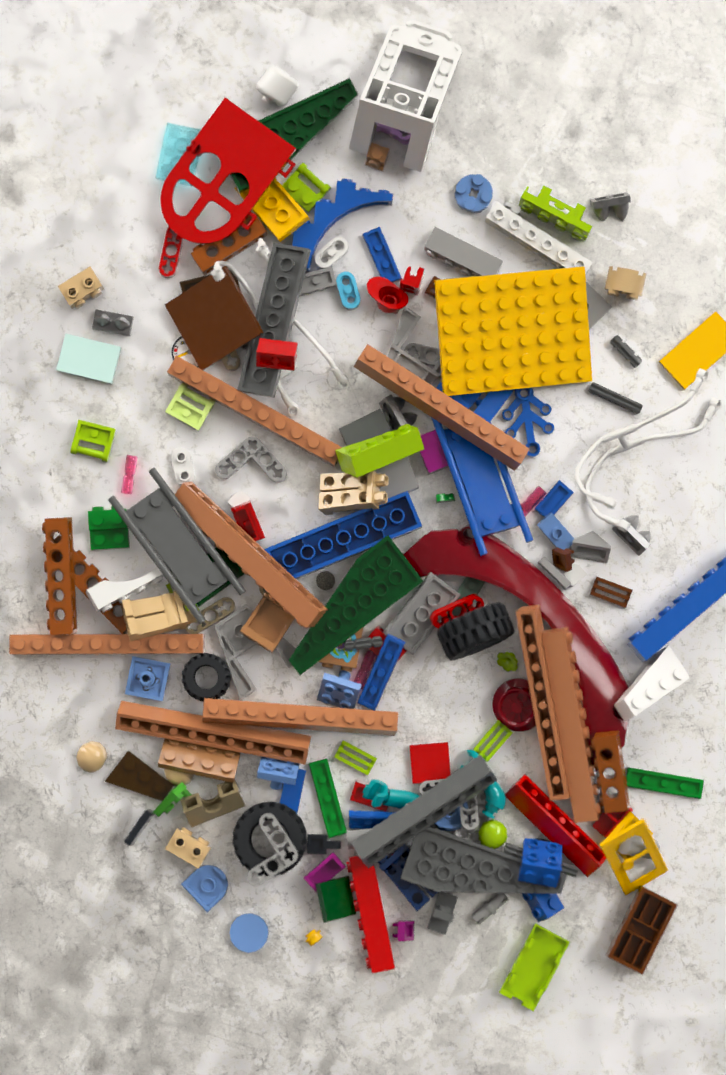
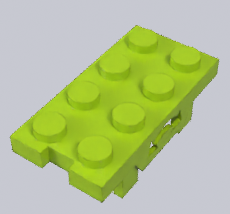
(546, 213)
(534, 966)

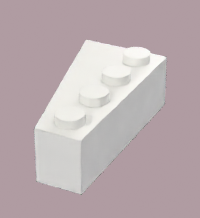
(654, 682)

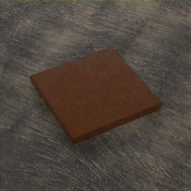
(213, 319)

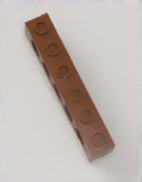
(81, 583)
(67, 584)

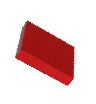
(429, 762)

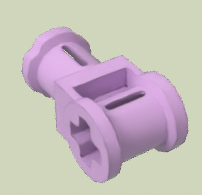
(395, 133)

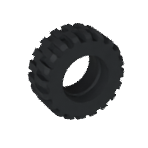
(475, 631)
(250, 819)

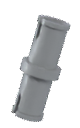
(490, 907)

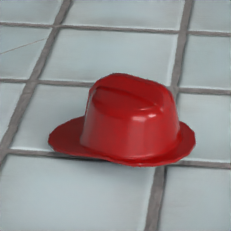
(387, 294)

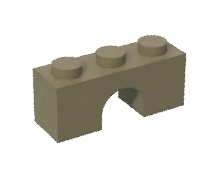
(201, 810)

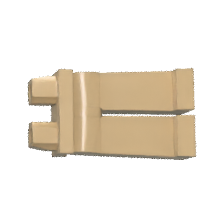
(350, 493)
(155, 615)

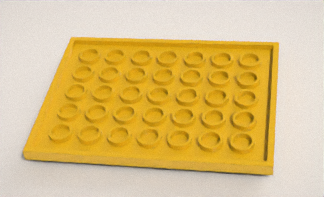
(513, 330)

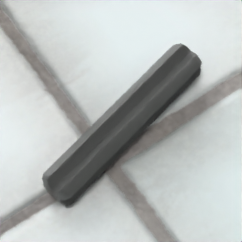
(615, 398)

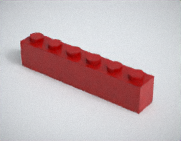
(556, 825)
(372, 915)

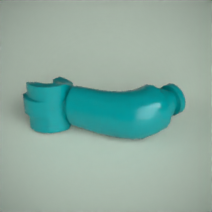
(380, 794)
(494, 794)

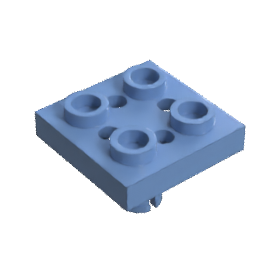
(139, 667)
(339, 690)
(278, 772)

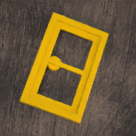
(619, 868)

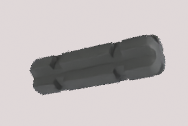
(625, 351)
(363, 643)

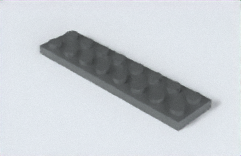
(275, 314)

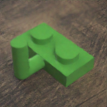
(174, 796)

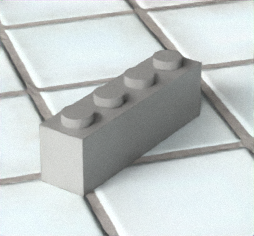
(461, 254)

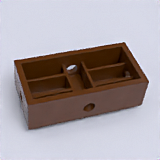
(641, 929)

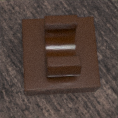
(562, 559)

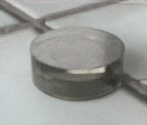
(325, 580)

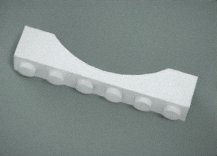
(108, 592)

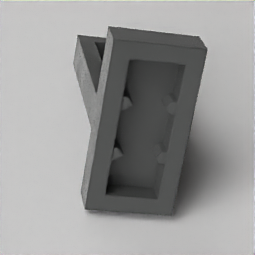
(442, 913)

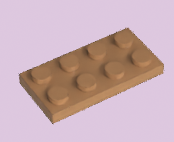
(199, 760)

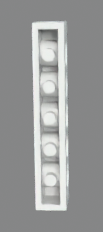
(534, 239)

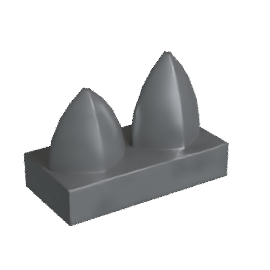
(619, 203)
(112, 322)
(393, 408)
(635, 540)

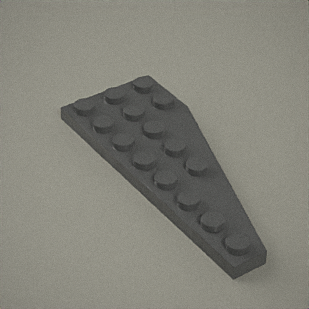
(459, 865)

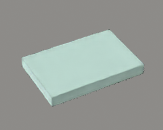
(88, 358)

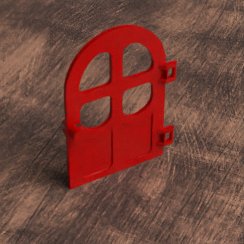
(243, 148)

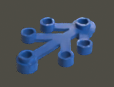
(527, 417)

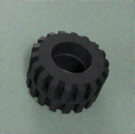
(194, 665)

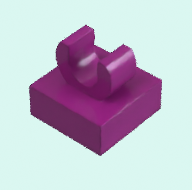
(405, 930)

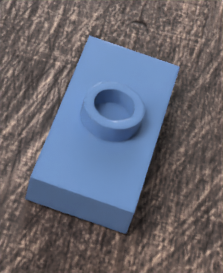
(555, 531)

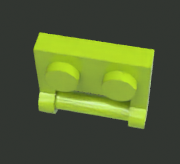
(301, 192)
(93, 434)

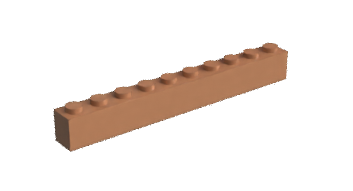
(441, 407)
(254, 410)
(251, 556)
(530, 631)
(105, 644)
(300, 717)
(571, 724)
(232, 737)

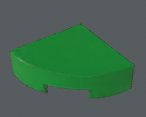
(442, 498)

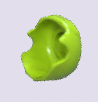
(492, 834)

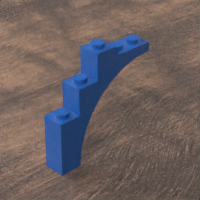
(328, 213)

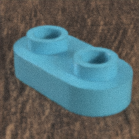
(348, 291)

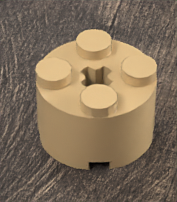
(625, 282)

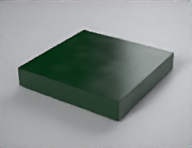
(335, 899)

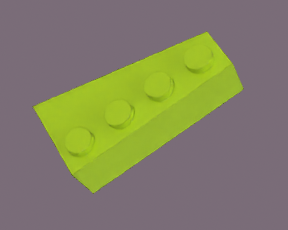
(379, 451)

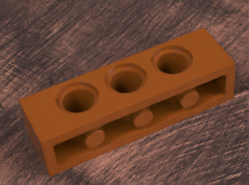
(224, 253)
(611, 741)

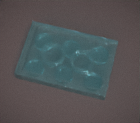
(173, 147)

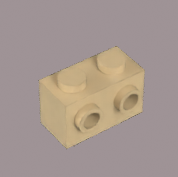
(79, 285)
(187, 850)

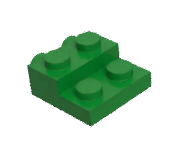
(107, 529)

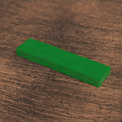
(664, 783)
(327, 798)

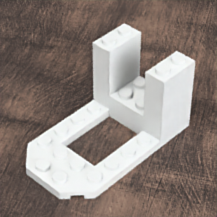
(401, 105)

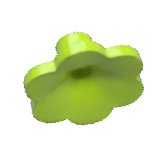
(507, 661)

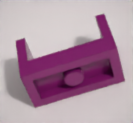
(433, 454)
(325, 870)

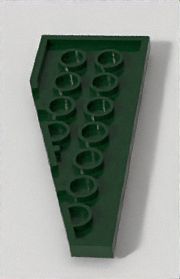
(305, 119)
(367, 590)

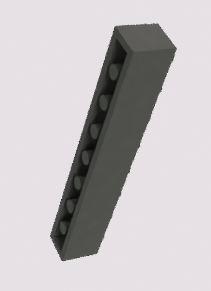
(424, 811)

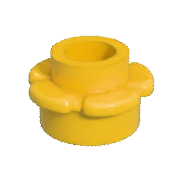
(313, 937)

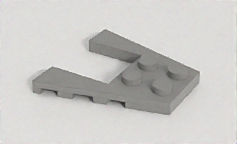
(406, 325)
(235, 644)

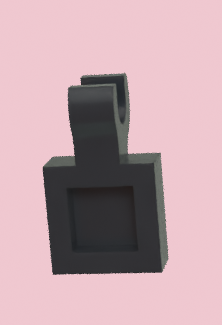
(318, 844)

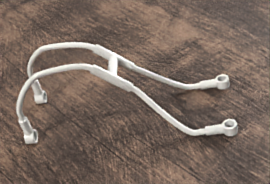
(262, 251)
(610, 502)

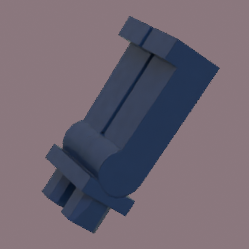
(393, 867)

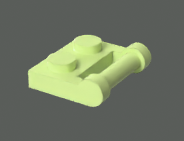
(186, 412)

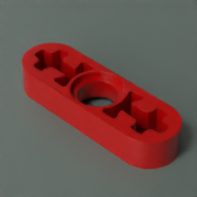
(163, 263)
(468, 600)

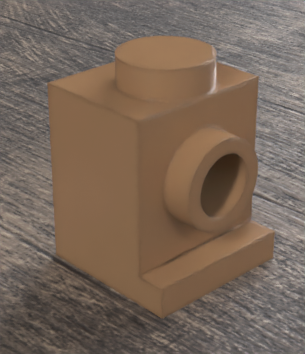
(377, 156)

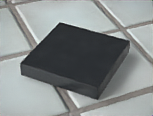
(139, 827)

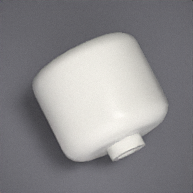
(277, 86)

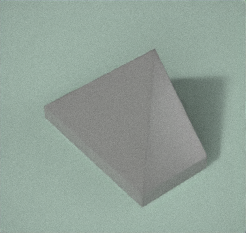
(591, 547)

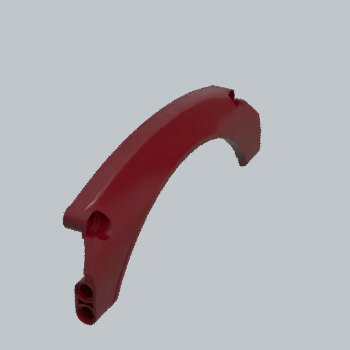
(600, 678)

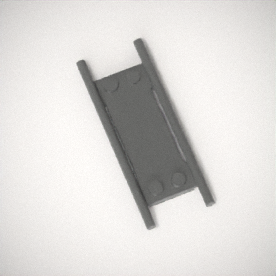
(174, 547)

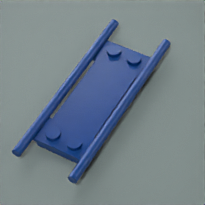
(482, 488)

